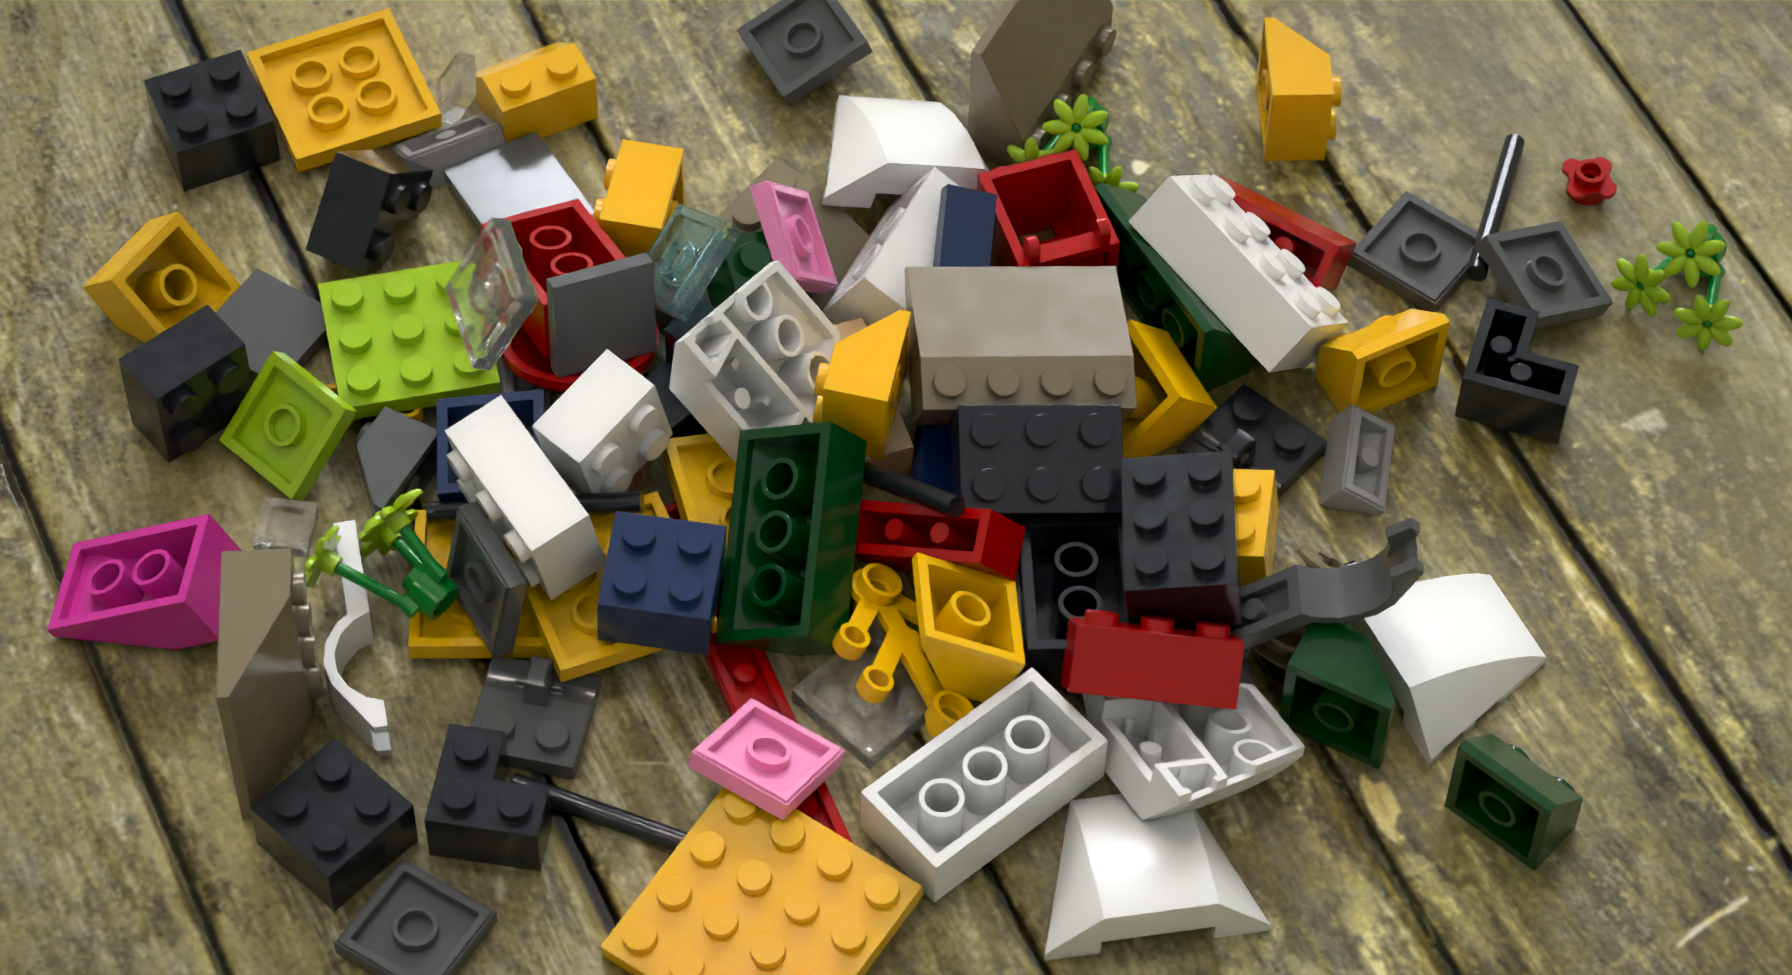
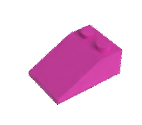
(145, 586)

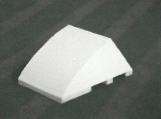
(891, 146)
(754, 359)
(1450, 655)
(1190, 755)
(1142, 880)

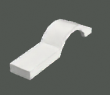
(351, 633)

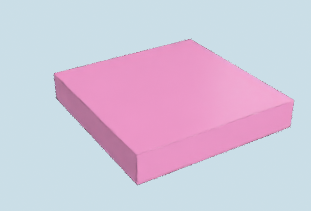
(794, 235)
(766, 758)

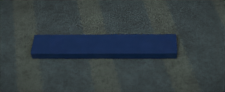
(961, 241)

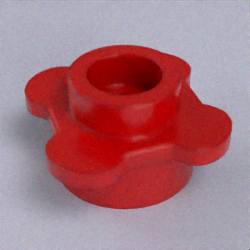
(1589, 180)

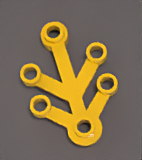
(879, 594)

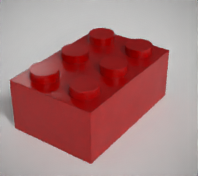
(553, 244)

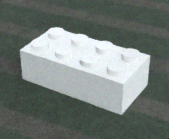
(1239, 271)
(983, 784)

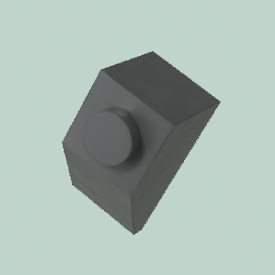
(395, 457)

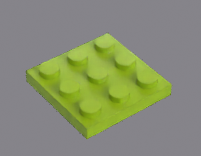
(399, 341)

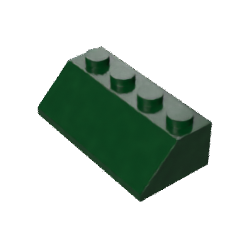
(1167, 302)
(791, 538)

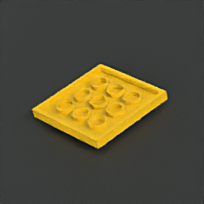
(762, 900)

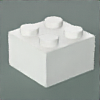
(604, 427)

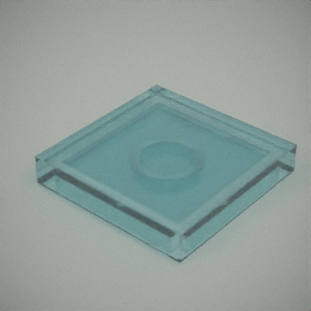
(688, 258)

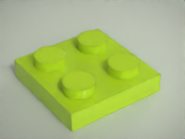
(288, 426)

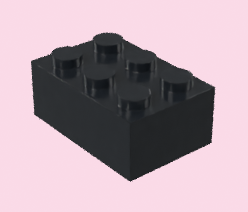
(1038, 459)
(1181, 538)
(1063, 571)

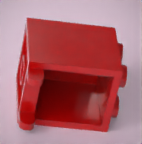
(1043, 196)

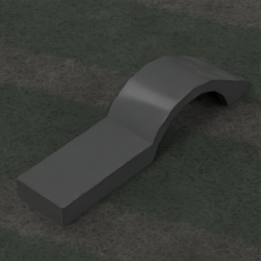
(1330, 594)

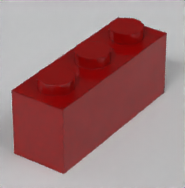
(1316, 246)
(976, 539)
(1152, 660)

